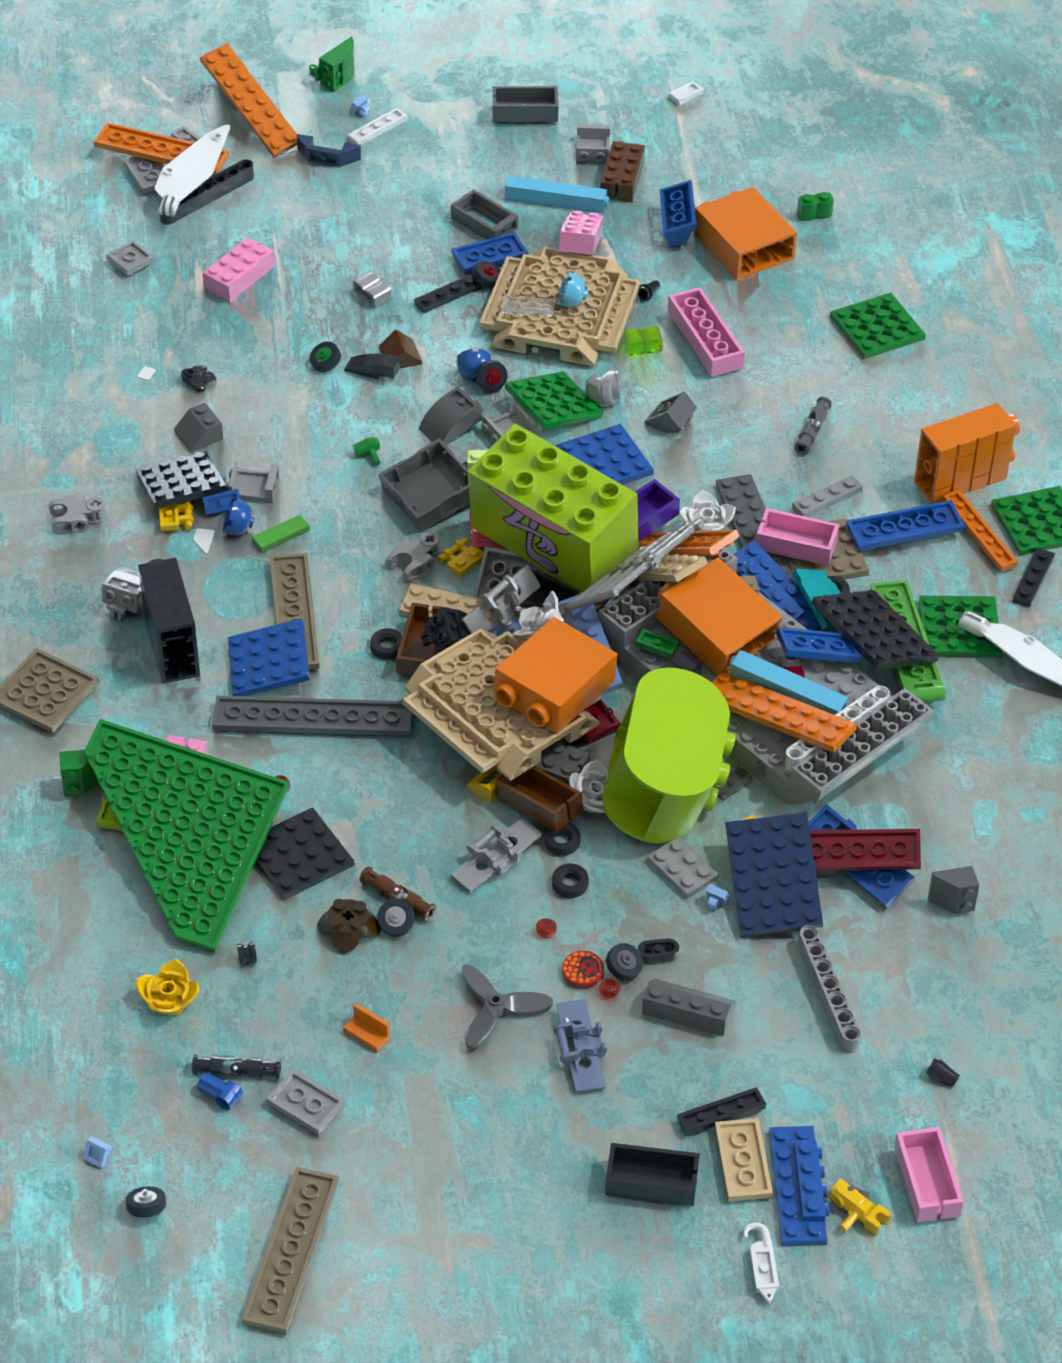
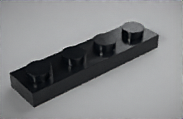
(447, 293)
(1033, 577)
(721, 1110)

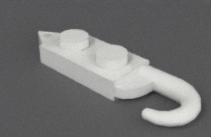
(763, 1263)

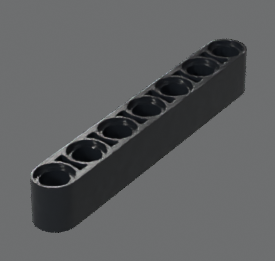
(213, 189)

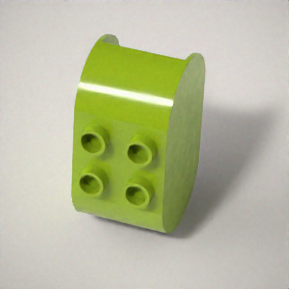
(668, 756)

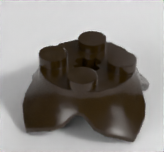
(347, 923)

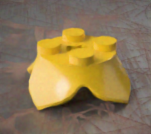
(168, 990)

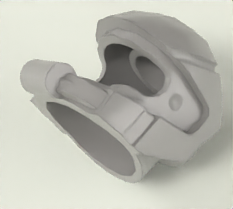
(604, 389)

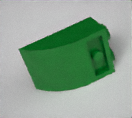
(335, 66)

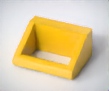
(486, 791)

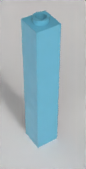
(556, 194)
(785, 682)

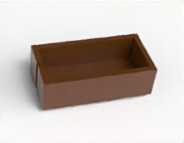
(623, 169)
(411, 649)
(540, 797)

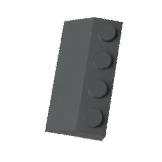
(687, 1006)

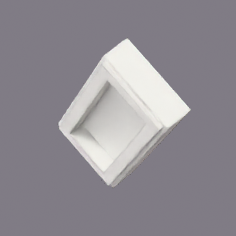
(685, 93)

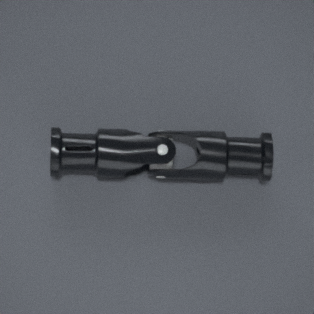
(250, 1067)

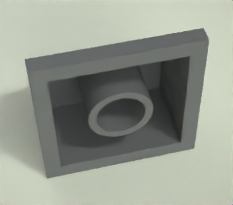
(672, 413)
(199, 428)
(954, 889)

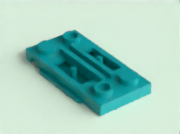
(814, 584)

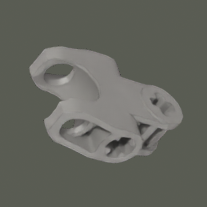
(76, 513)
(417, 555)

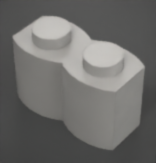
(372, 289)

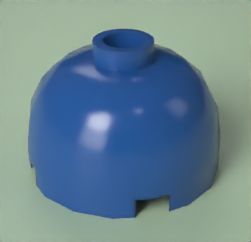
(469, 361)
(237, 518)

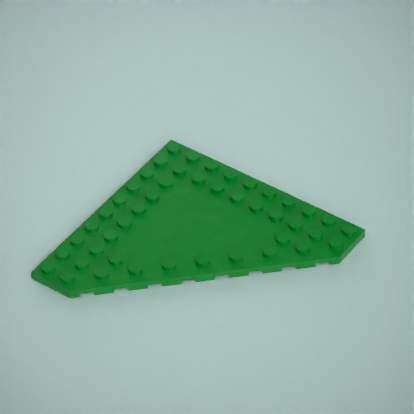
(188, 823)

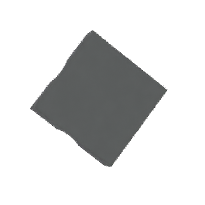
(428, 485)

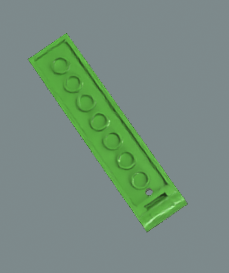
(919, 679)

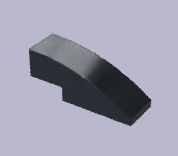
(374, 365)

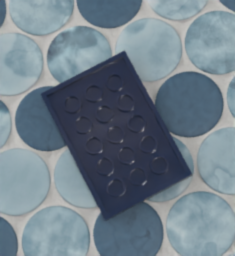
(773, 874)

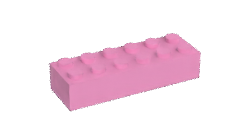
(706, 332)

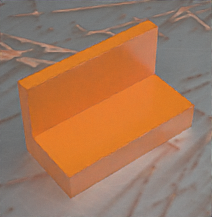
(368, 1028)

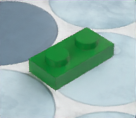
(657, 643)

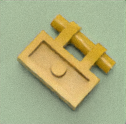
(171, 519)
(463, 562)

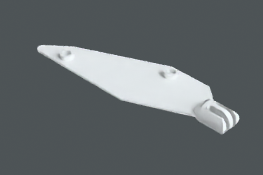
(190, 169)
(1020, 647)

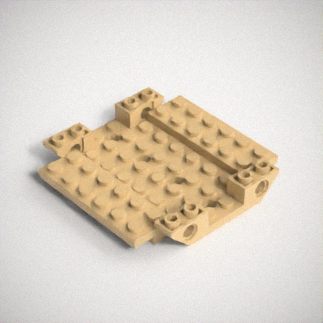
(574, 331)
(461, 706)

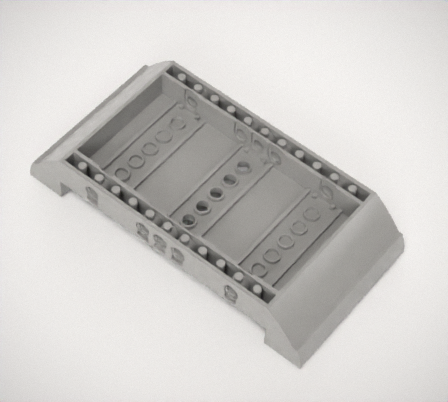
(760, 747)

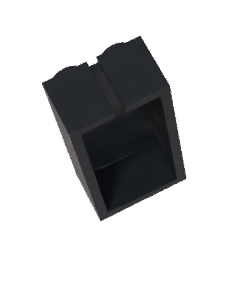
(652, 1174)

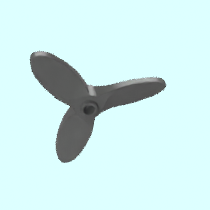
(497, 1004)

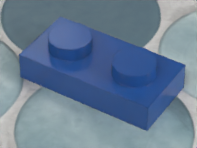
(219, 502)

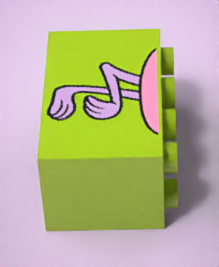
(552, 509)

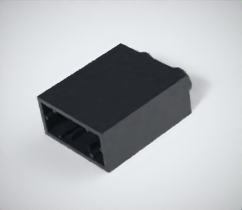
(169, 620)

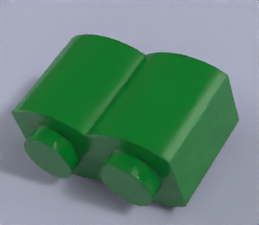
(815, 206)

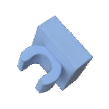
(359, 106)
(716, 896)
(96, 1152)

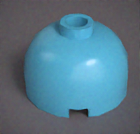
(572, 291)

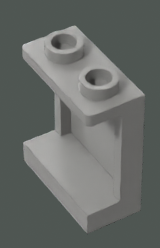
(592, 142)
(500, 425)
(254, 484)

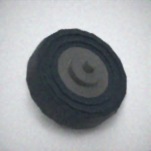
(624, 961)

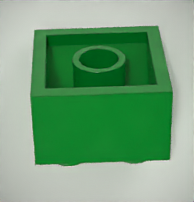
(76, 773)

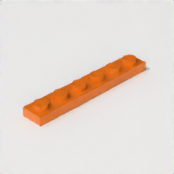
(982, 532)

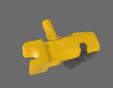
(859, 1207)

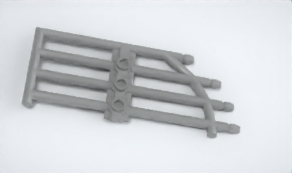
(634, 566)

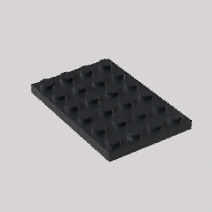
(875, 629)

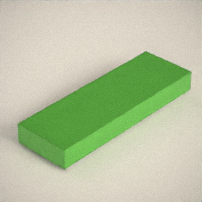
(280, 533)

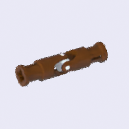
(387, 888)

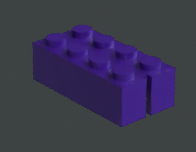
(655, 507)

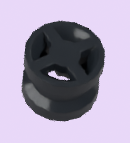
(247, 953)

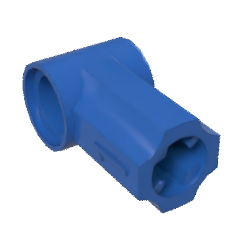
(224, 1093)

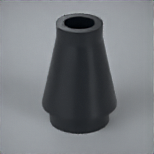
(648, 289)
(941, 1071)

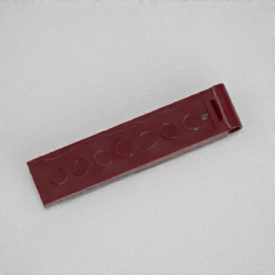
(865, 850)

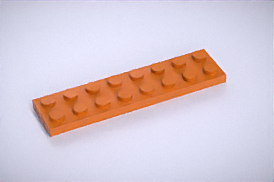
(250, 99)
(146, 144)
(699, 543)
(784, 713)

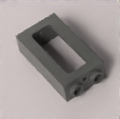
(506, 220)

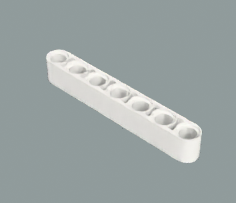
(853, 713)

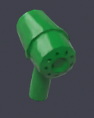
(368, 446)

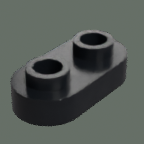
(657, 950)

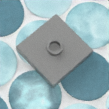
(130, 258)

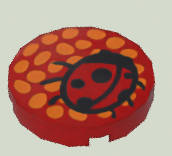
(583, 969)

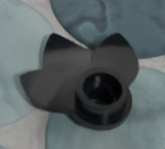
(197, 376)

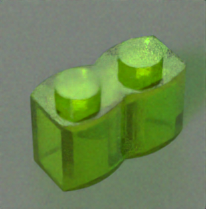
(643, 340)

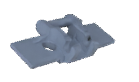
(587, 1044)

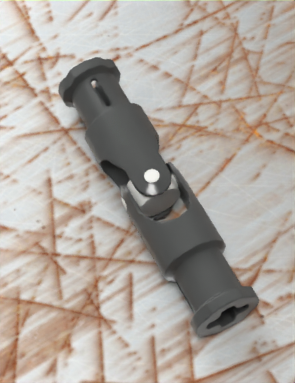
(812, 426)

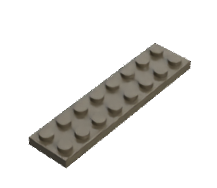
(294, 597)
(290, 1250)

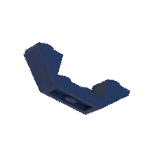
(328, 156)

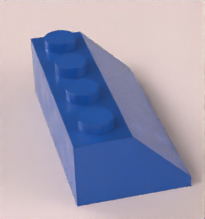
(678, 212)

